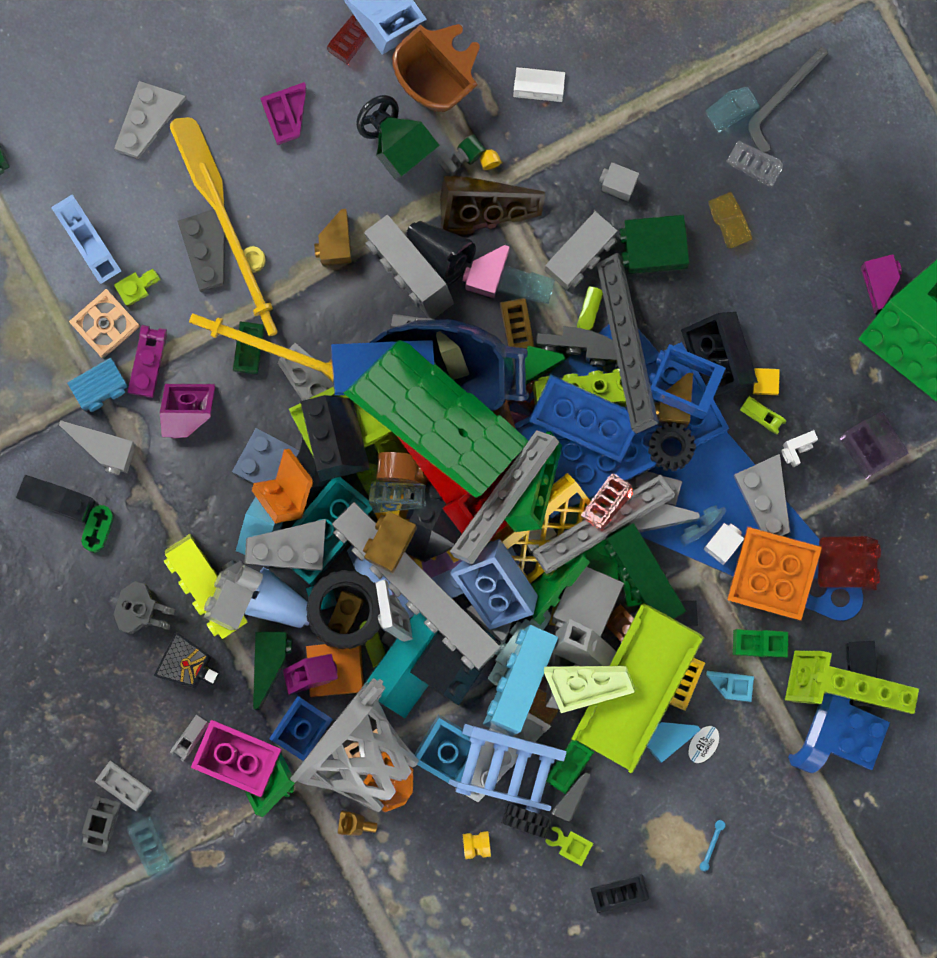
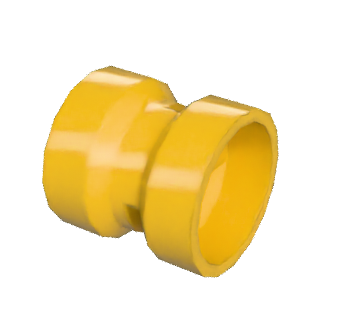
(476, 845)

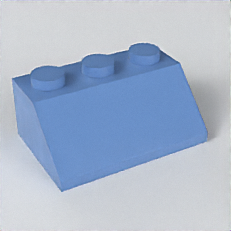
(496, 586)

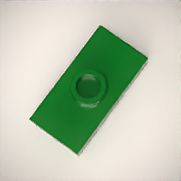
(566, 772)

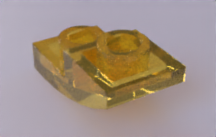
(731, 220)

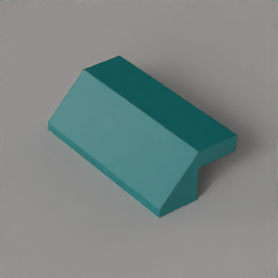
(394, 670)

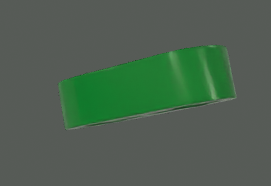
(91, 527)

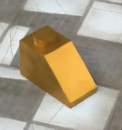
(334, 241)
(669, 414)

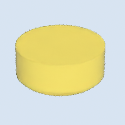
(255, 258)

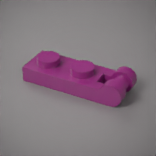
(147, 362)

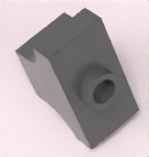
(100, 824)

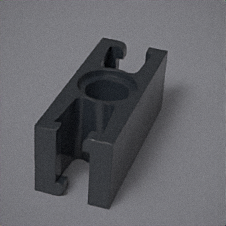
(861, 660)

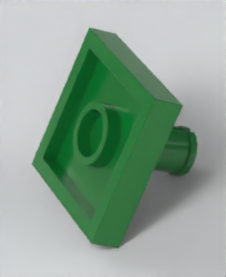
(276, 788)

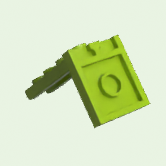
(813, 676)

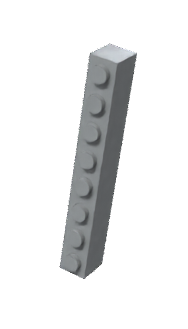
(422, 594)

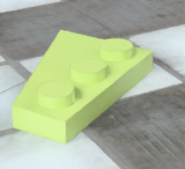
(587, 685)

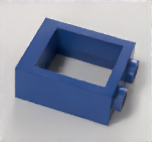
(696, 363)

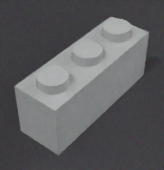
(581, 251)

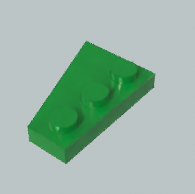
(551, 585)

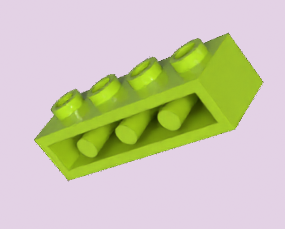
(604, 385)

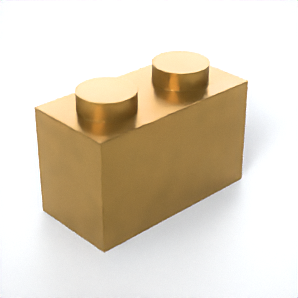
(389, 542)

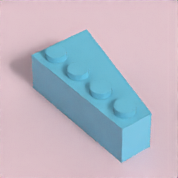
(520, 681)

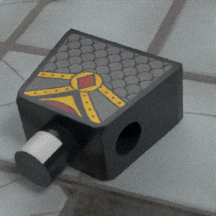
(186, 664)

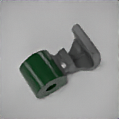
(468, 151)

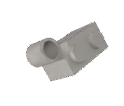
(232, 597)

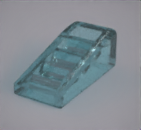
(381, 492)
(142, 824)

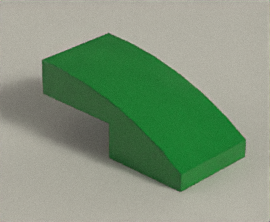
(760, 643)

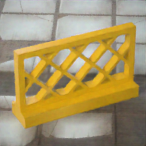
(560, 494)

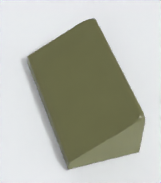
(452, 357)

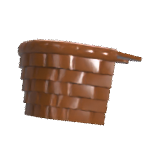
(433, 69)

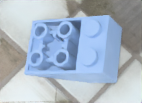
(387, 20)

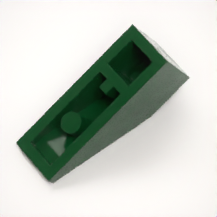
(270, 657)

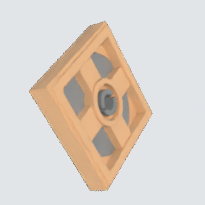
(104, 323)

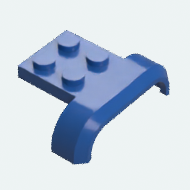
(843, 732)

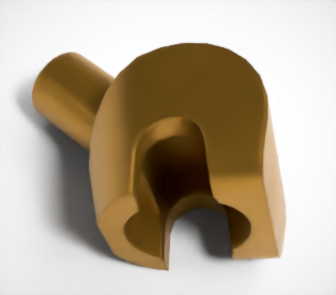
(354, 824)

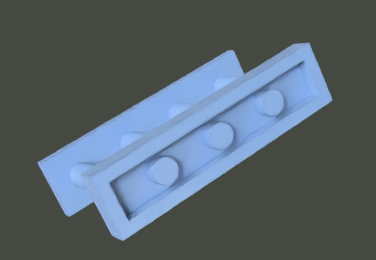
(501, 744)

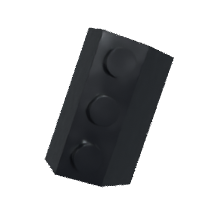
(723, 343)
(334, 436)
(445, 670)

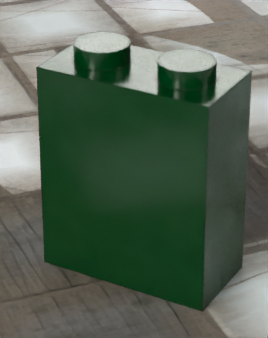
(654, 244)

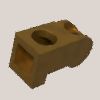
(345, 612)

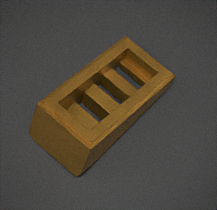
(525, 323)

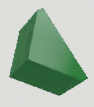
(541, 362)

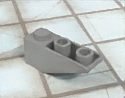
(582, 645)

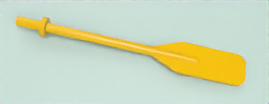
(210, 185)
(217, 327)

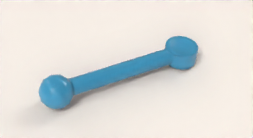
(719, 825)

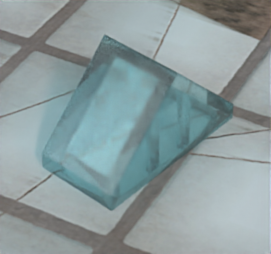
(732, 108)

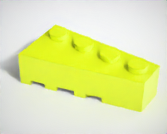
(195, 577)

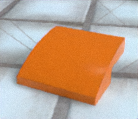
(349, 670)

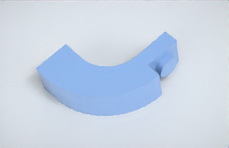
(86, 239)

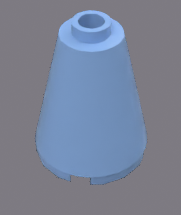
(277, 602)

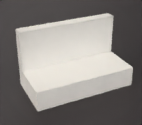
(539, 84)

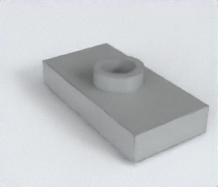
(123, 785)

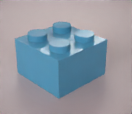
(444, 750)

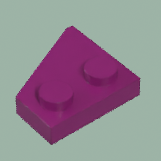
(285, 112)

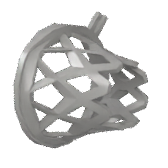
(355, 726)

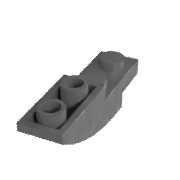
(575, 340)

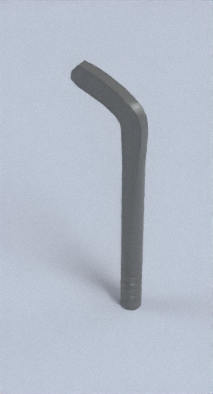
(754, 123)

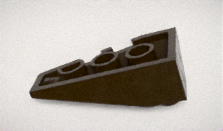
(480, 203)

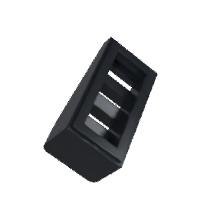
(641, 887)

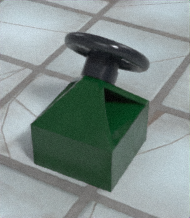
(400, 141)

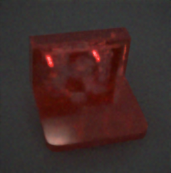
(849, 562)

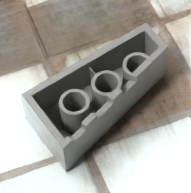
(409, 267)

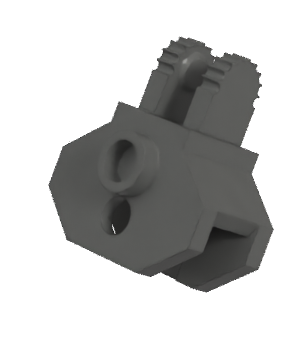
(141, 610)

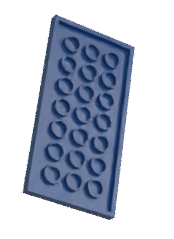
(593, 468)

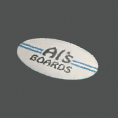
(703, 744)

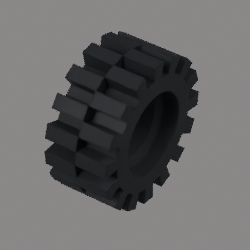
(676, 432)
(526, 821)

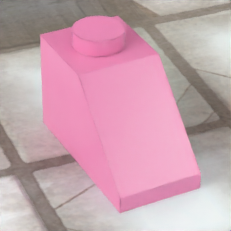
(486, 272)

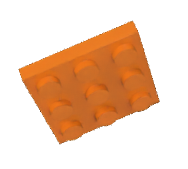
(774, 573)

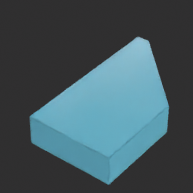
(732, 685)

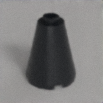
(442, 249)

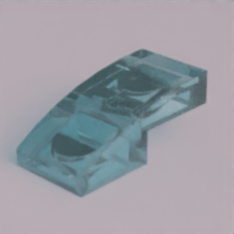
(526, 285)

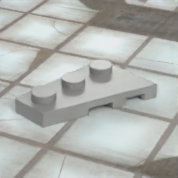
(146, 116)
(765, 495)

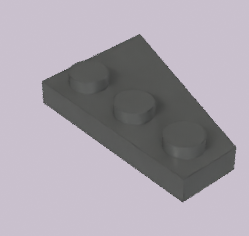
(205, 248)

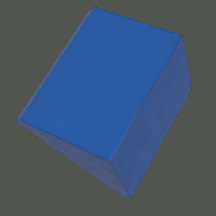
(300, 728)

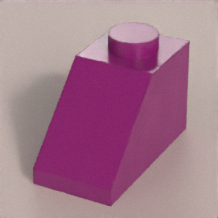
(880, 279)
(310, 673)

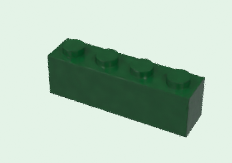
(642, 571)

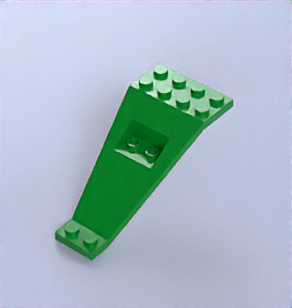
(907, 331)

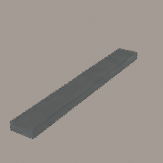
(627, 343)

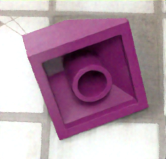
(185, 408)

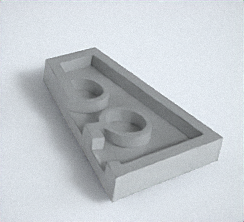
(305, 380)
(288, 548)

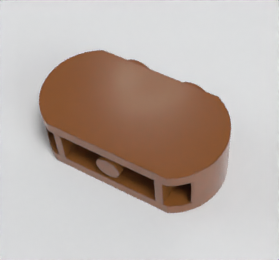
(399, 469)

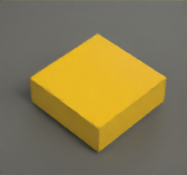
(767, 382)

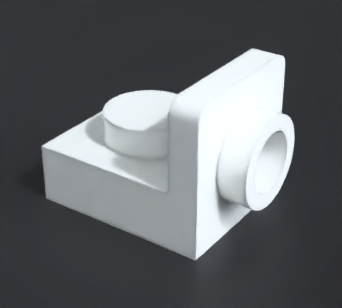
(801, 443)

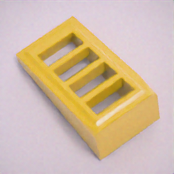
(695, 677)

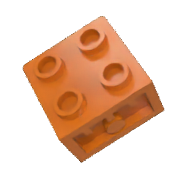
(288, 493)

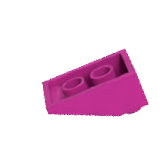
(236, 758)

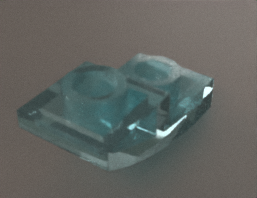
(708, 521)

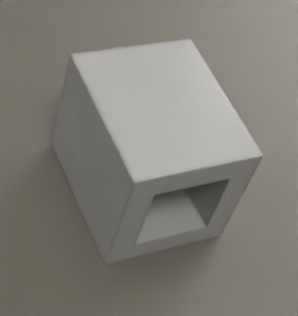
(618, 181)

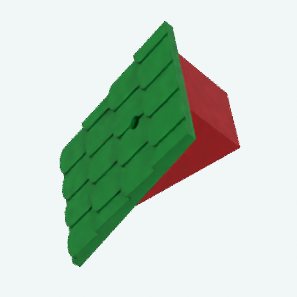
(437, 421)

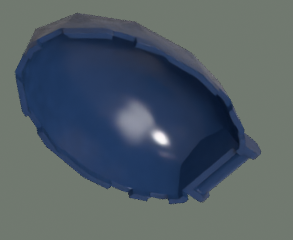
(485, 356)

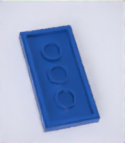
(353, 359)
(583, 418)

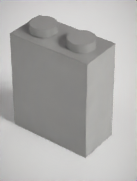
(589, 601)

